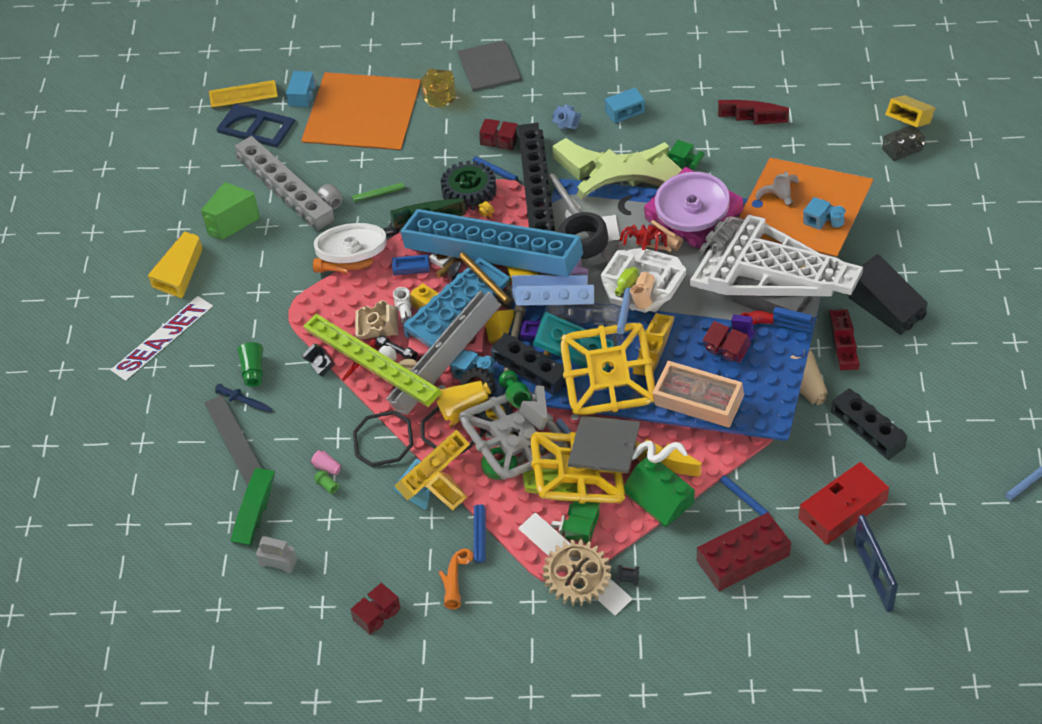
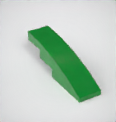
(252, 506)

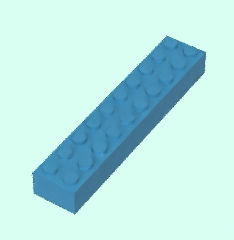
(493, 242)

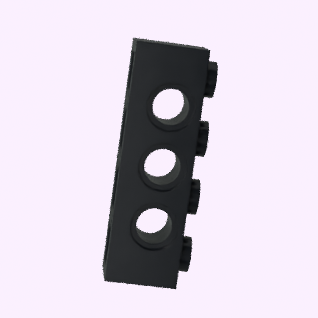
(529, 363)
(869, 423)

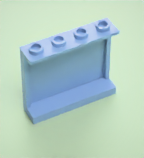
(552, 289)

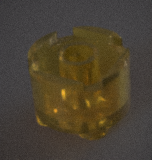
(438, 87)

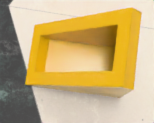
(499, 324)
(446, 489)

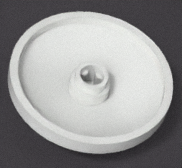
(350, 243)

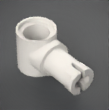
(402, 303)

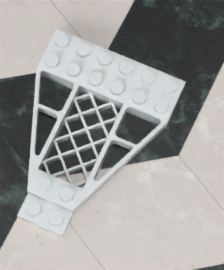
(723, 266)

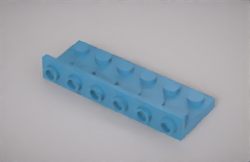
(443, 308)

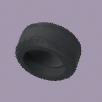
(587, 222)

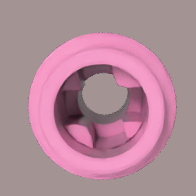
(323, 461)

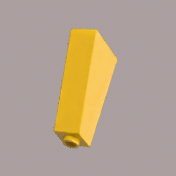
(177, 266)

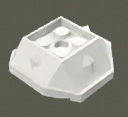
(666, 270)

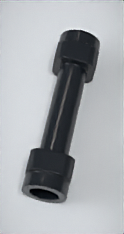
(407, 353)

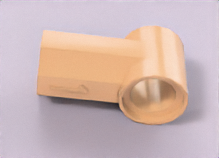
(642, 290)

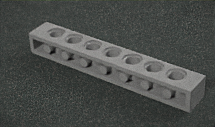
(284, 183)

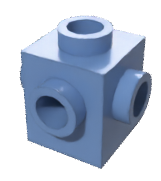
(566, 117)

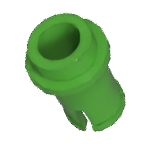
(322, 478)

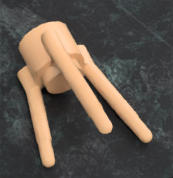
(673, 241)

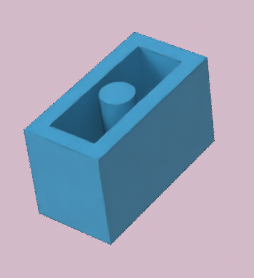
(301, 88)
(624, 105)

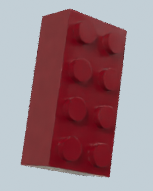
(743, 551)

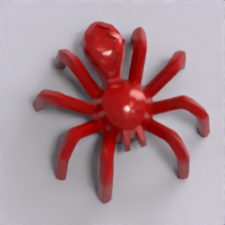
(644, 235)

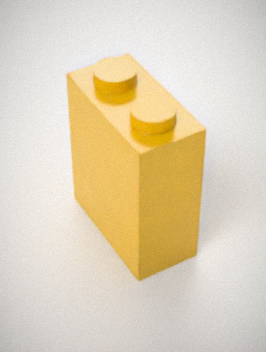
(910, 111)

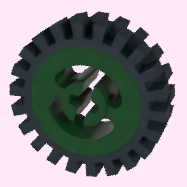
(469, 181)

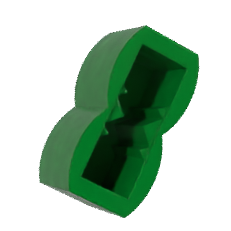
(581, 521)

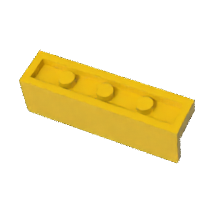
(243, 93)

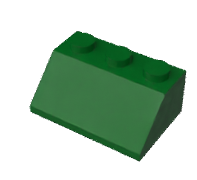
(659, 491)

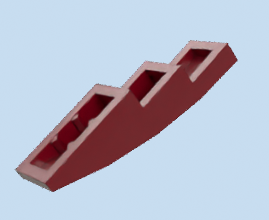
(753, 110)
(844, 340)

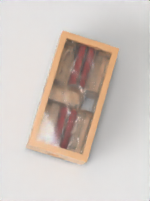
(698, 394)

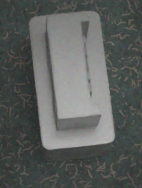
(276, 554)

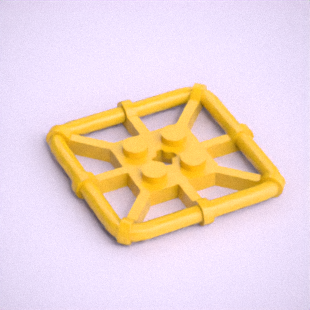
(601, 379)
(570, 474)

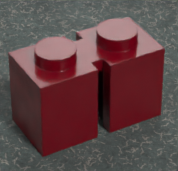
(504, 138)
(731, 345)
(371, 615)

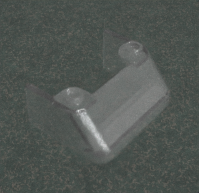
(590, 315)

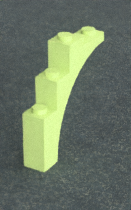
(582, 162)
(634, 168)

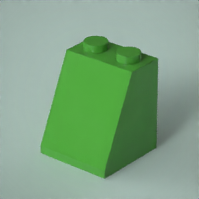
(229, 211)

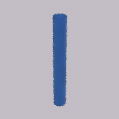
(497, 170)
(743, 495)

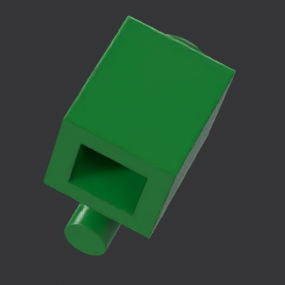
(683, 154)

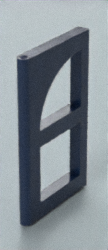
(241, 112)
(877, 562)

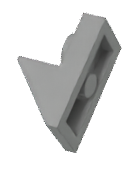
(535, 409)

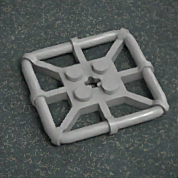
(501, 430)

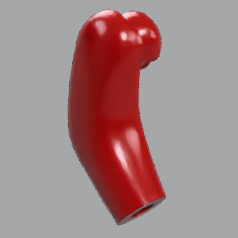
(760, 317)

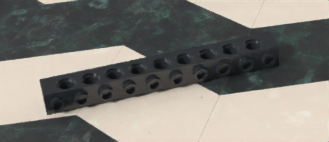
(535, 179)

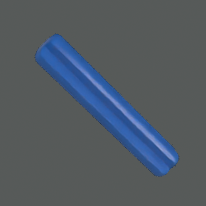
(479, 533)

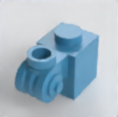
(820, 211)
(467, 360)

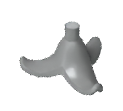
(780, 187)

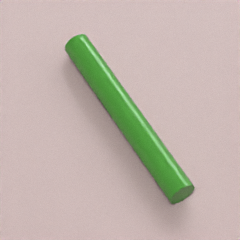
(377, 192)

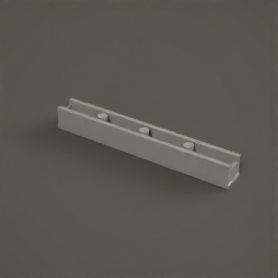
(448, 346)

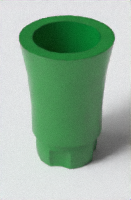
(251, 363)

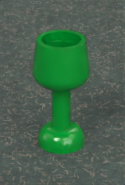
(515, 391)

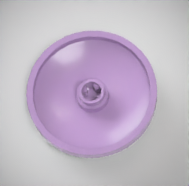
(692, 201)

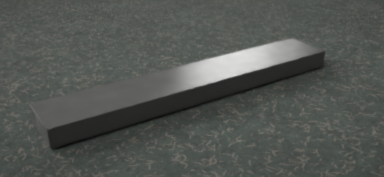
(232, 437)

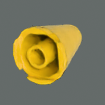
(460, 398)

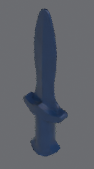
(236, 395)

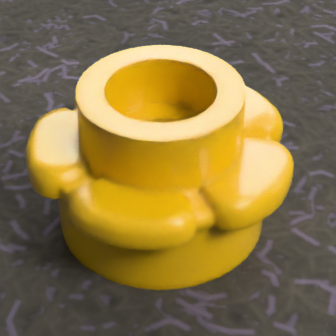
(486, 209)

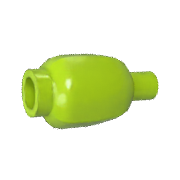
(627, 279)

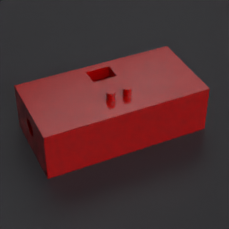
(842, 502)

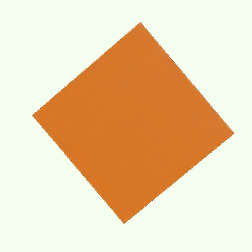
(361, 111)
(828, 185)

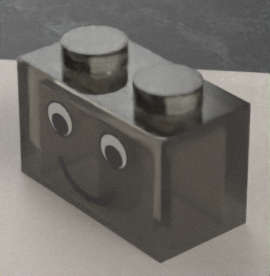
(903, 142)

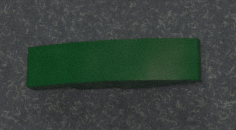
(400, 216)

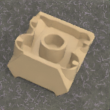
(376, 321)

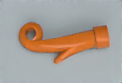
(320, 265)
(452, 598)

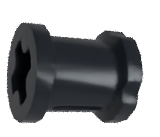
(627, 574)

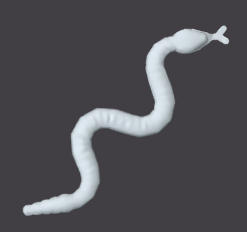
(652, 450)

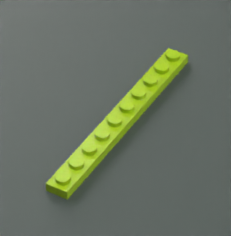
(373, 360)

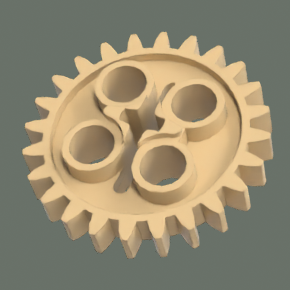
(592, 582)

